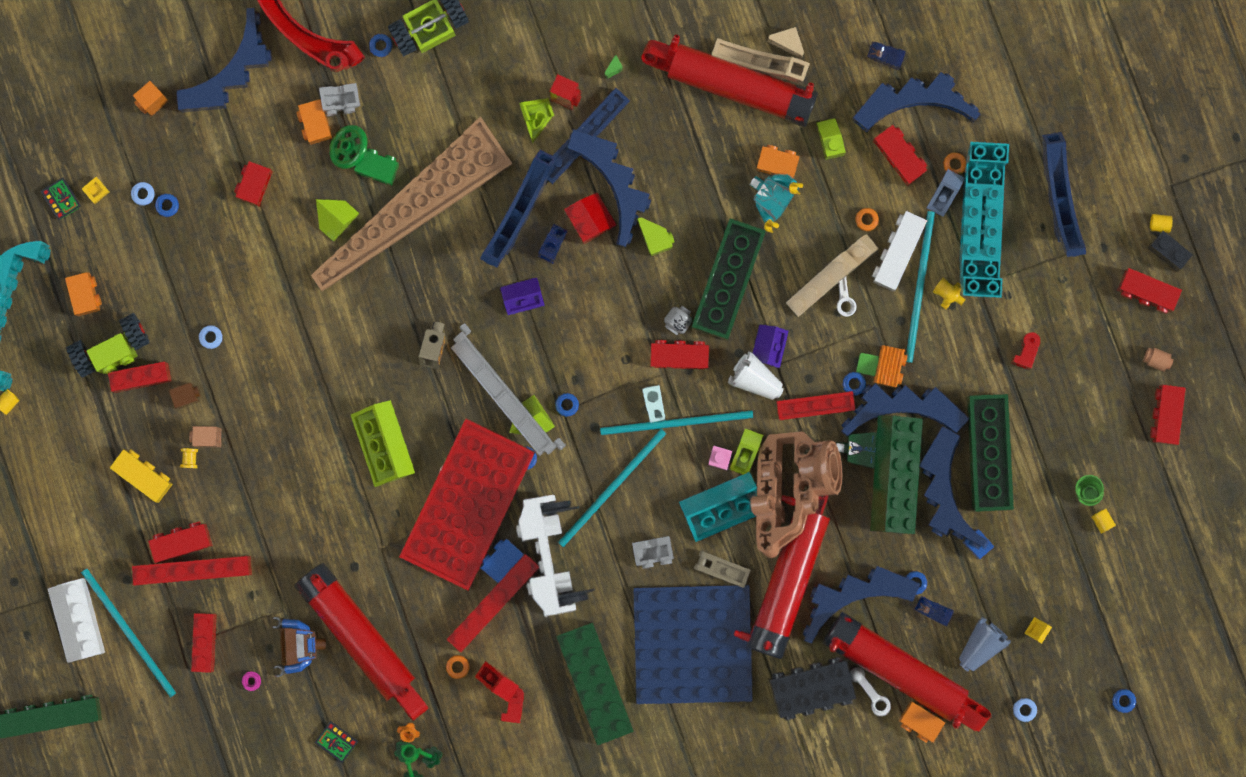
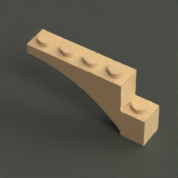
(770, 64)
(832, 275)

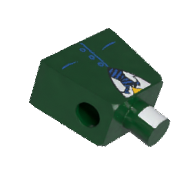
(860, 449)

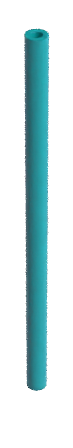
(920, 286)
(676, 422)
(611, 488)
(129, 633)

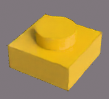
(95, 190)
(1038, 630)

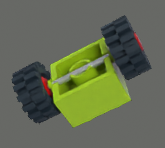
(428, 25)
(112, 352)

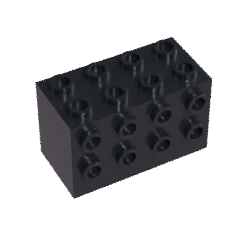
(812, 688)

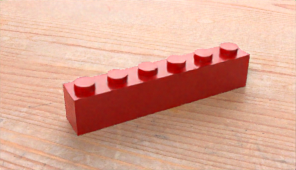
(191, 570)
(493, 603)

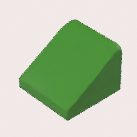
(614, 67)
(867, 364)

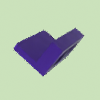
(522, 296)
(770, 345)

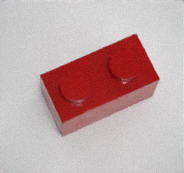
(253, 183)
(496, 681)

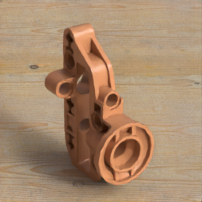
(818, 468)

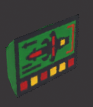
(61, 199)
(336, 742)

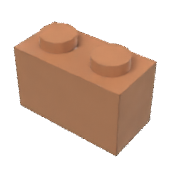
(206, 437)

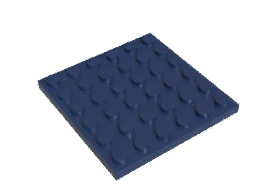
(689, 644)

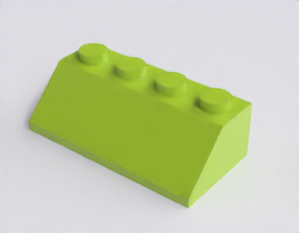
(382, 443)

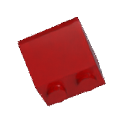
(590, 217)

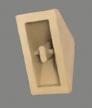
(788, 41)

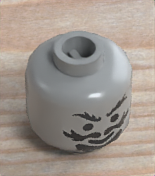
(678, 320)

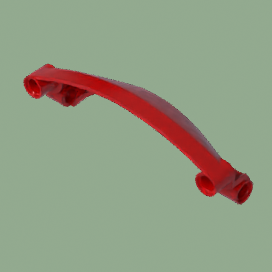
(313, 45)

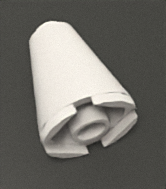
(755, 378)

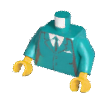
(774, 196)

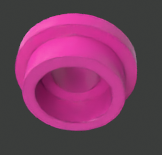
(256, 685)

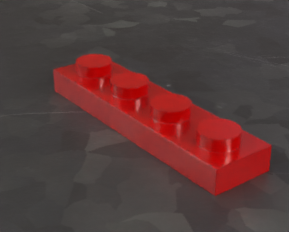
(815, 405)

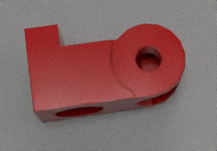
(1030, 346)
(514, 708)

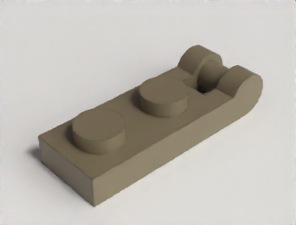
(722, 569)

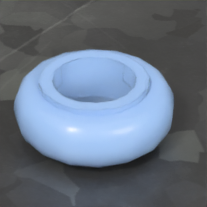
(136, 188)
(204, 331)
(1016, 710)

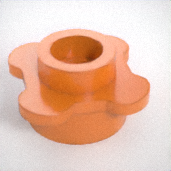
(408, 732)

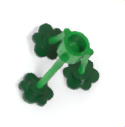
(408, 753)

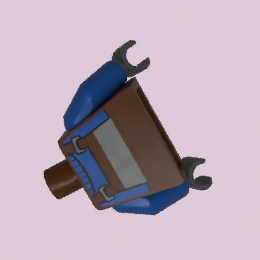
(297, 645)

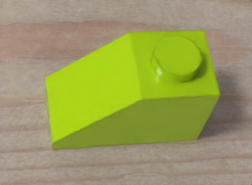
(831, 139)
(655, 237)
(746, 452)

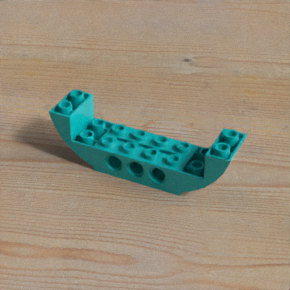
(982, 219)
(10, 265)

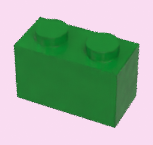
(377, 167)

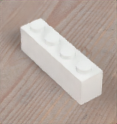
(899, 251)

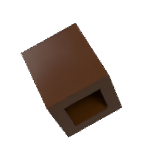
(185, 395)

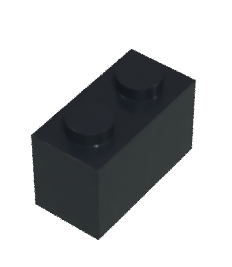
(1170, 251)

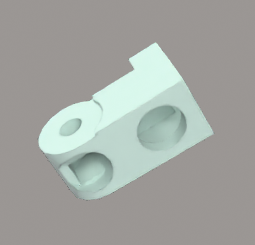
(654, 403)

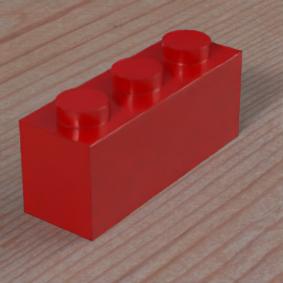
(565, 92)
(900, 154)
(1149, 291)
(679, 355)
(139, 377)
(1168, 415)
(180, 542)
(203, 642)

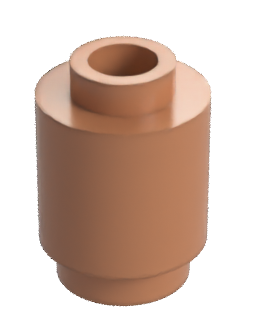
(1158, 359)

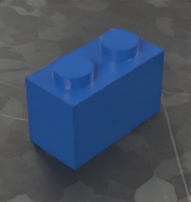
(502, 560)

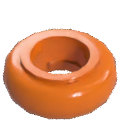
(958, 156)
(861, 225)
(463, 660)

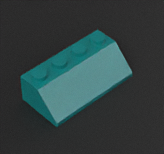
(720, 507)

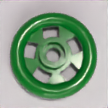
(348, 146)

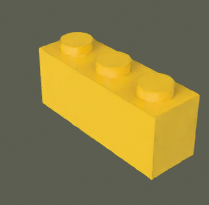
(141, 475)

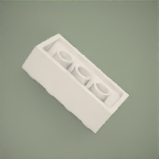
(76, 620)

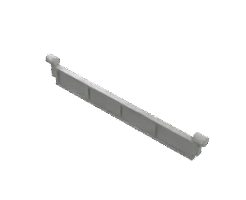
(503, 395)

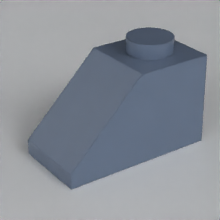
(945, 192)

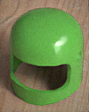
(1093, 490)

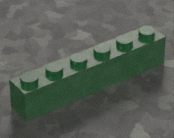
(50, 716)

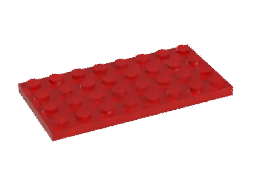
(467, 504)

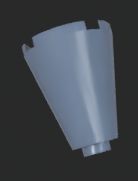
(982, 645)

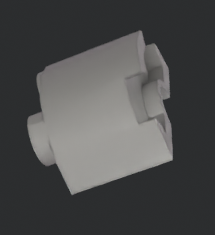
(339, 99)
(653, 551)

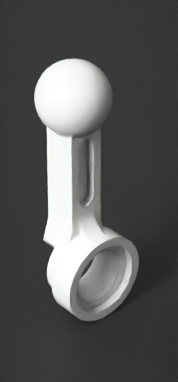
(843, 293)
(858, 675)

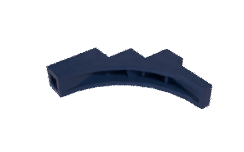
(250, 55)
(913, 94)
(1060, 196)
(628, 200)
(520, 209)
(934, 406)
(938, 464)
(830, 601)

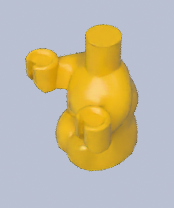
(948, 293)

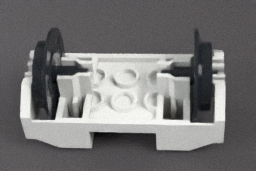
(534, 526)

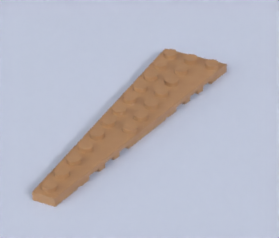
(450, 177)

